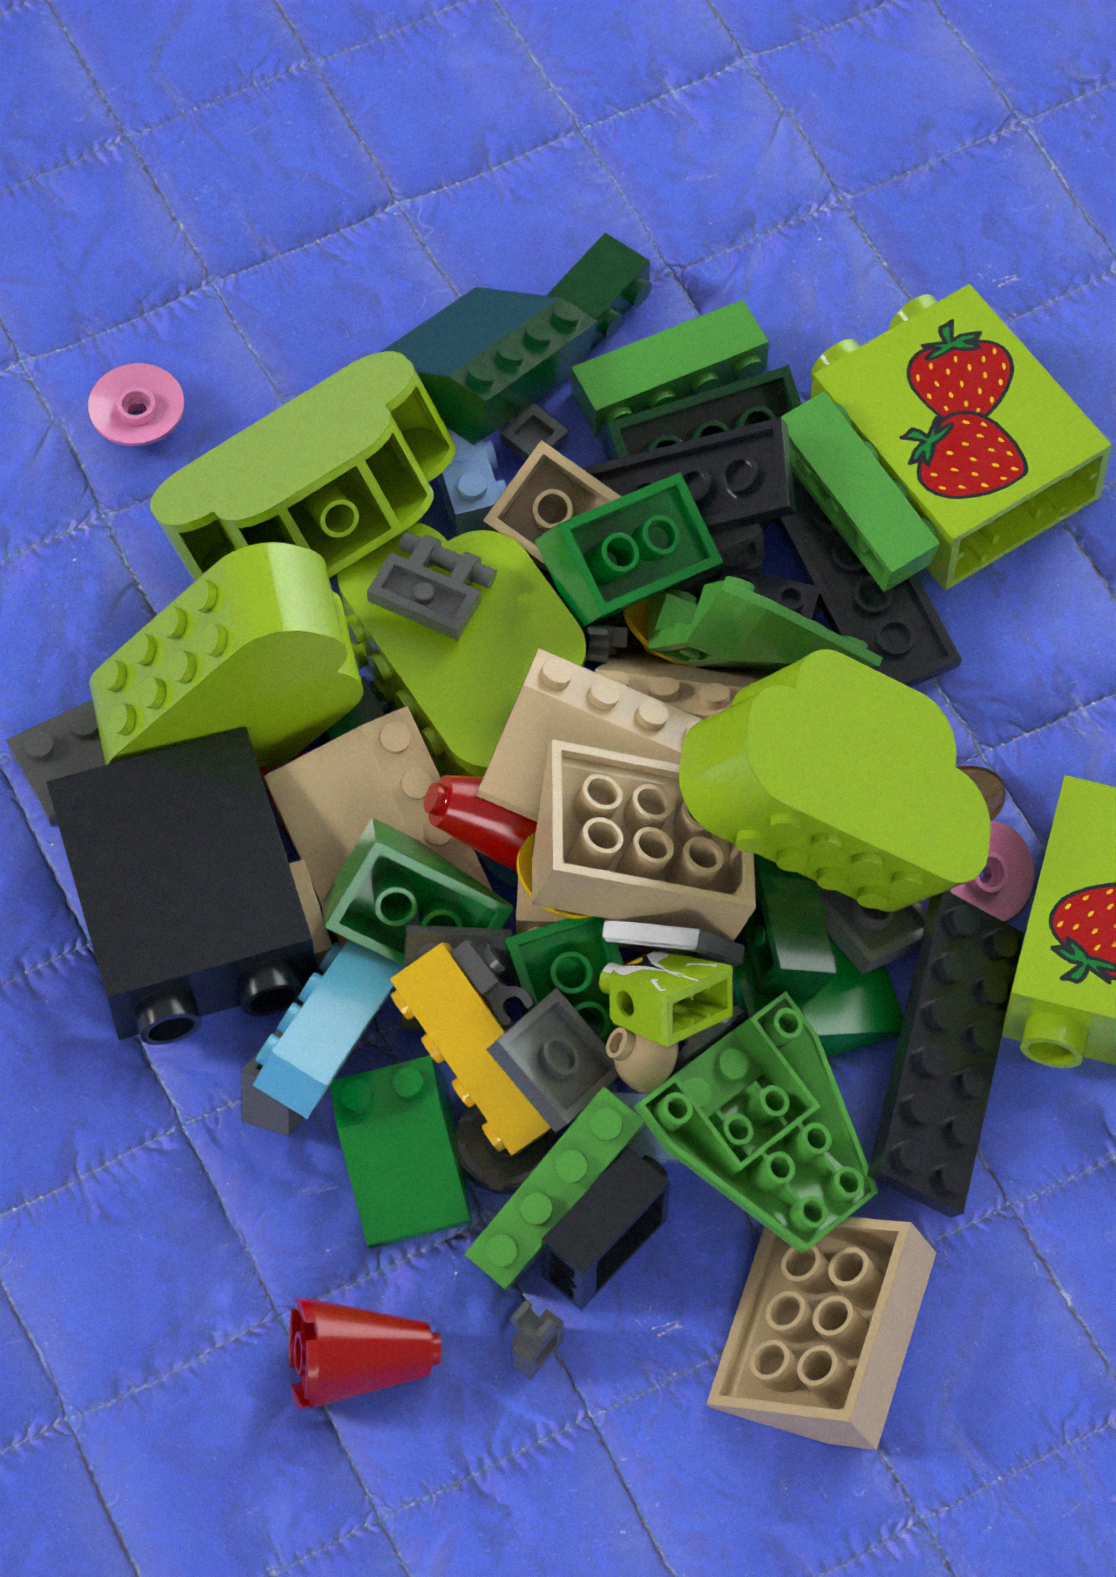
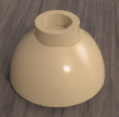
(639, 1060)

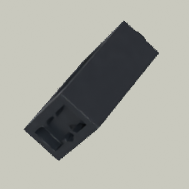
(605, 1227)

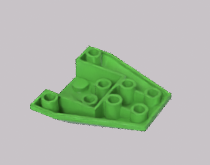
(739, 630)
(767, 1126)

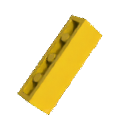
(460, 1030)

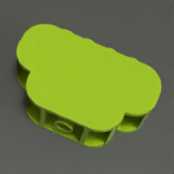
(319, 473)
(239, 648)
(468, 685)
(839, 783)

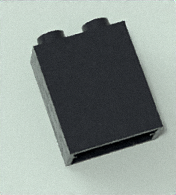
(184, 887)

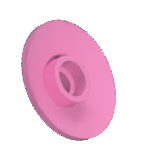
(131, 390)
(1006, 876)

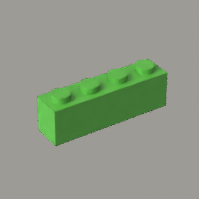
(671, 365)
(858, 493)
(562, 1177)

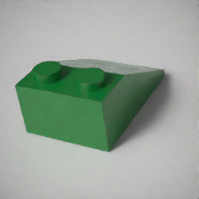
(628, 550)
(402, 883)
(567, 958)
(845, 1013)
(401, 1151)

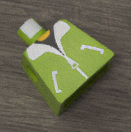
(668, 995)

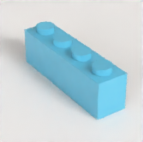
(326, 1027)

